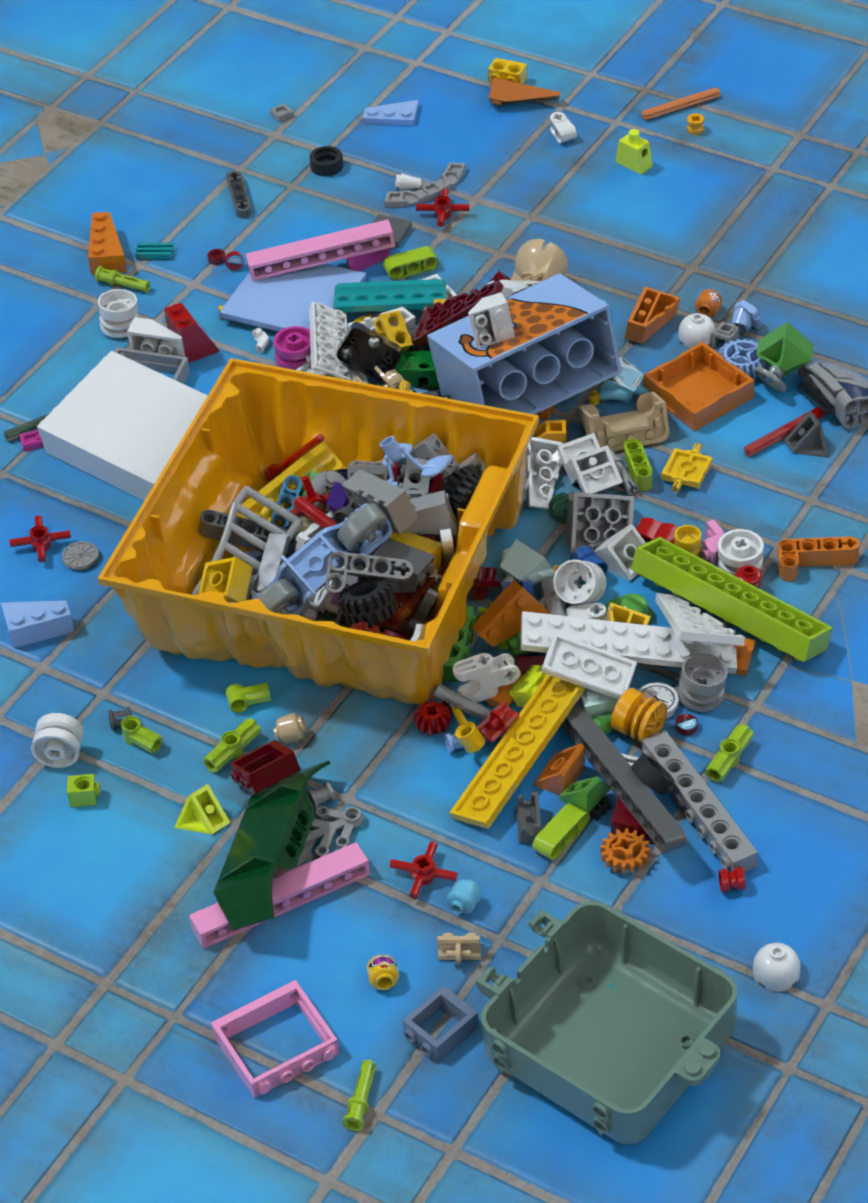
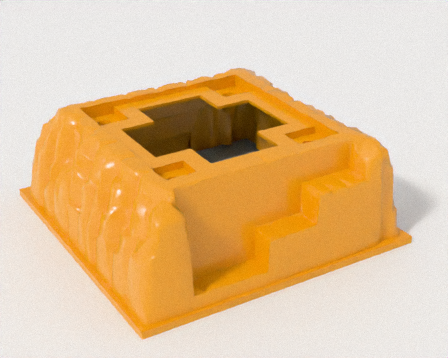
(258, 420)

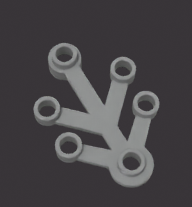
(349, 819)

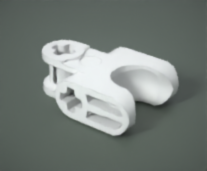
(485, 675)

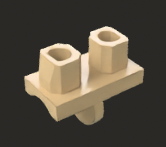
(459, 947)

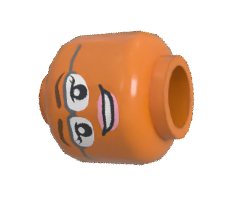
(708, 302)

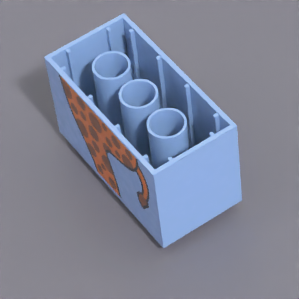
(558, 350)

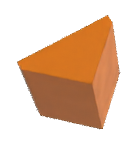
(562, 769)

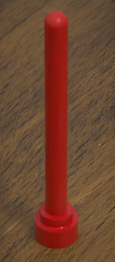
(274, 470)

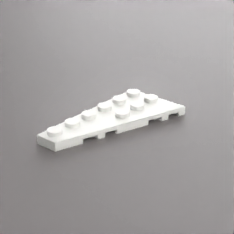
(693, 626)

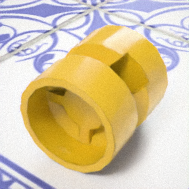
(688, 538)

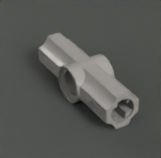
(550, 599)

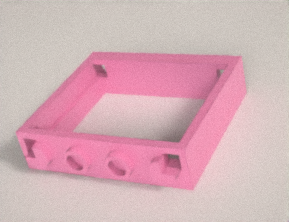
(262, 1009)

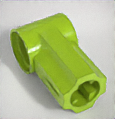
(240, 697)
(136, 733)

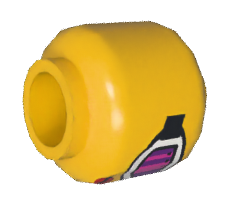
(382, 972)

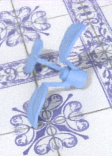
(397, 451)

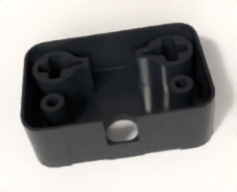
(365, 357)

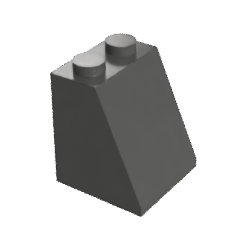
(420, 560)

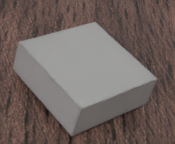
(281, 113)

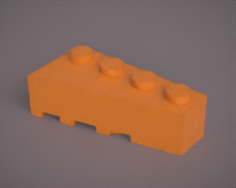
(105, 245)

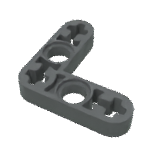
(426, 606)

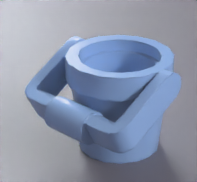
(745, 316)

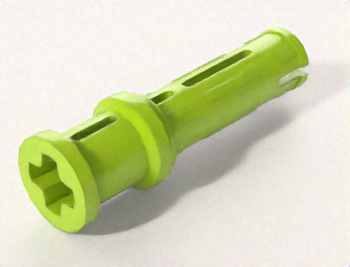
(115, 278)
(358, 1104)

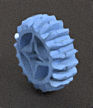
(743, 355)

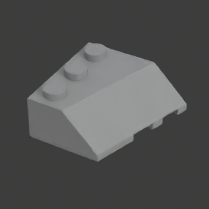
(596, 517)

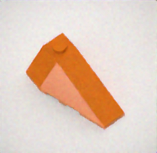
(511, 92)

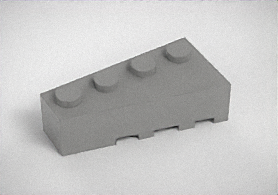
(392, 500)

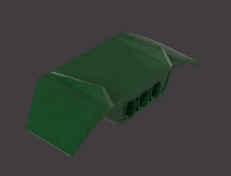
(265, 848)

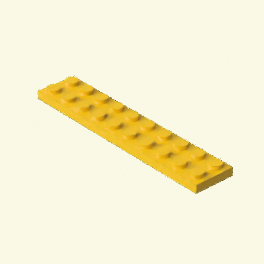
(516, 752)

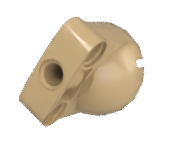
(539, 261)

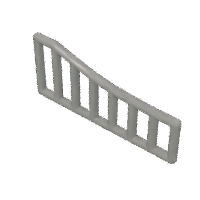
(232, 527)

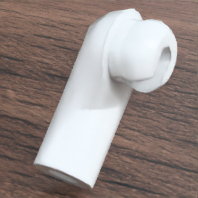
(261, 338)

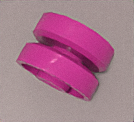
(292, 347)

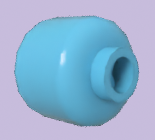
(464, 896)

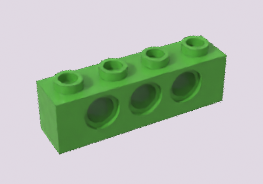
(461, 649)

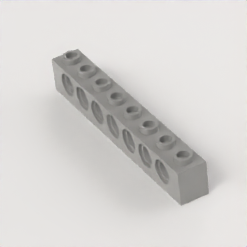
(701, 805)

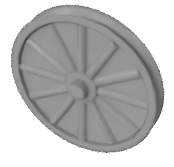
(80, 555)

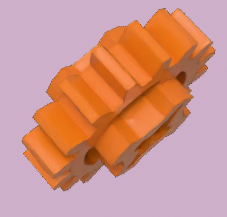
(625, 851)

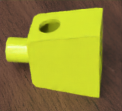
(634, 152)

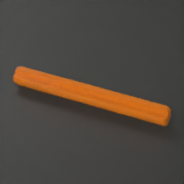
(680, 103)

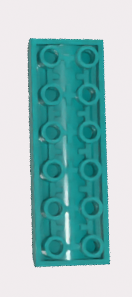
(388, 295)

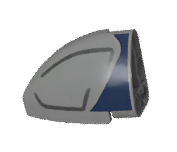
(842, 388)

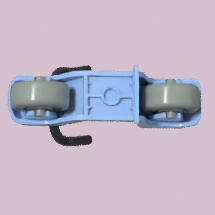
(306, 569)

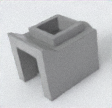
(725, 331)

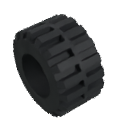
(461, 487)
(368, 602)

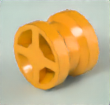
(695, 124)

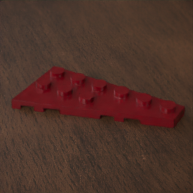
(451, 311)

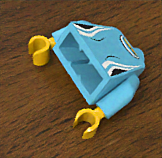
(620, 386)

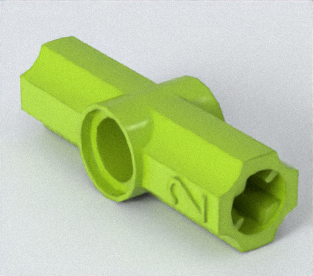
(231, 745)
(729, 753)

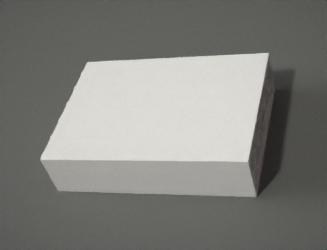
(121, 423)

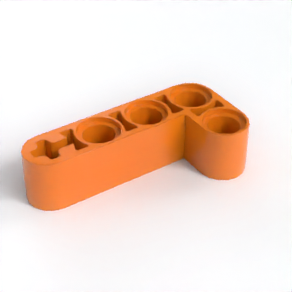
(815, 552)

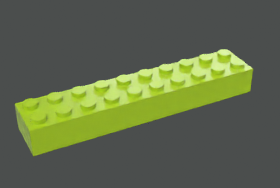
(732, 599)

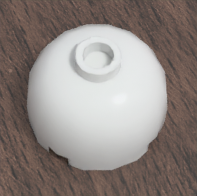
(696, 329)
(776, 967)

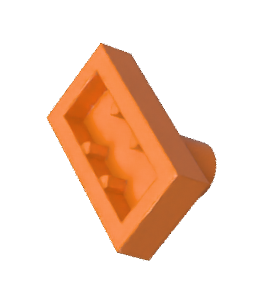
(744, 656)

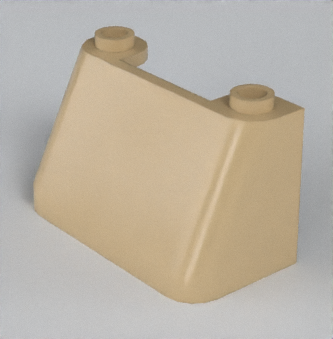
(646, 424)

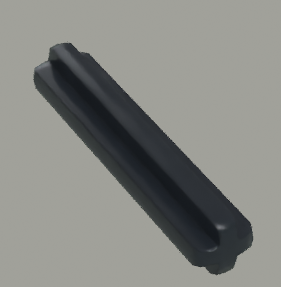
(811, 393)

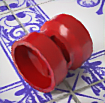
(734, 879)

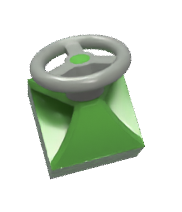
(784, 353)

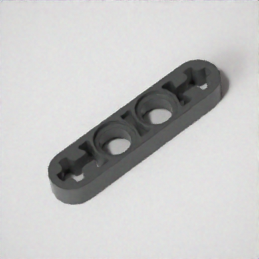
(238, 194)

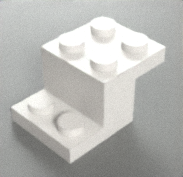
(589, 464)

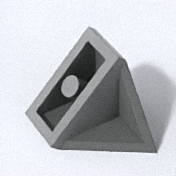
(808, 438)

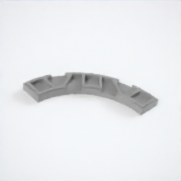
(448, 180)

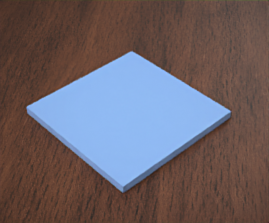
(286, 298)

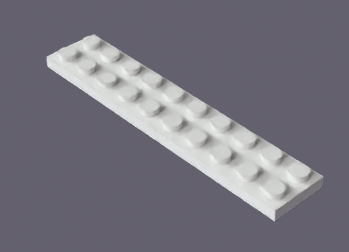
(633, 641)

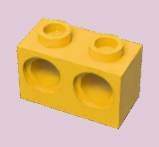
(507, 70)
(396, 332)

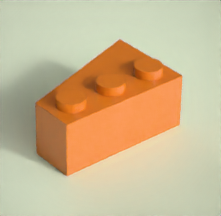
(650, 314)

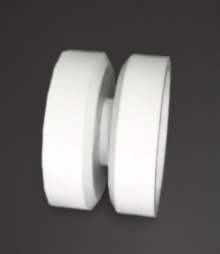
(739, 549)
(57, 740)

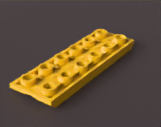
(318, 459)

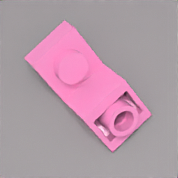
(710, 544)

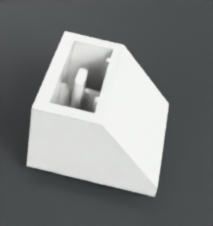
(491, 321)

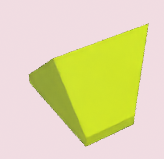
(202, 812)

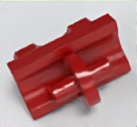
(497, 722)

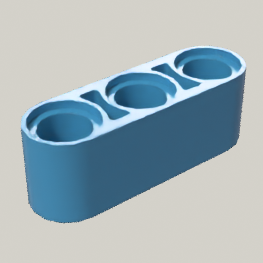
(288, 496)

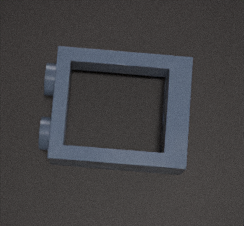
(453, 1005)

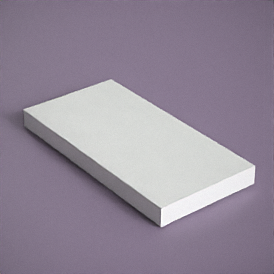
(588, 666)

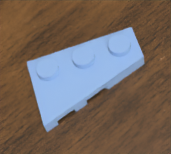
(392, 114)

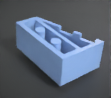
(36, 621)

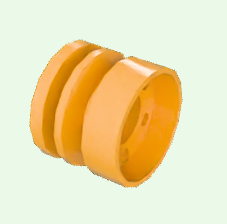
(638, 715)

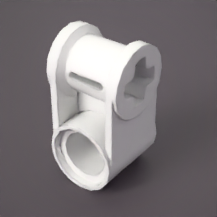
(562, 128)
(587, 611)

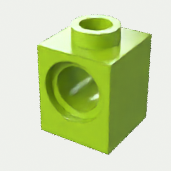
(82, 790)

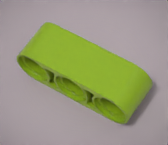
(410, 262)
(638, 464)
(560, 831)

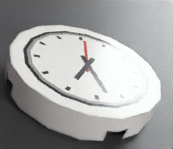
(663, 693)

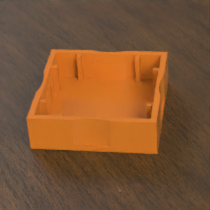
(699, 386)

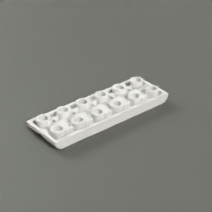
(326, 333)

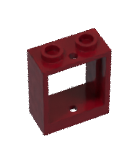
(264, 767)

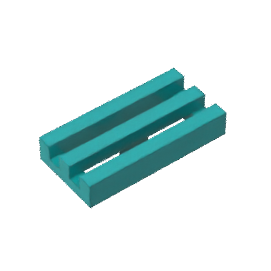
(154, 251)

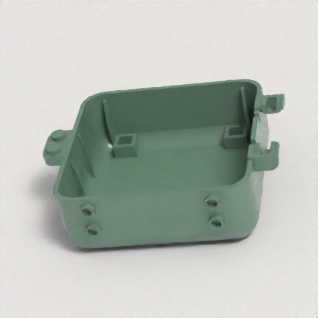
(600, 1050)

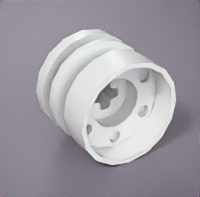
(117, 312)
(568, 579)

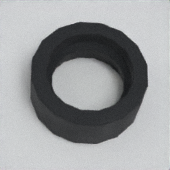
(327, 168)
(652, 774)

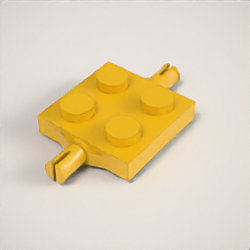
(686, 468)

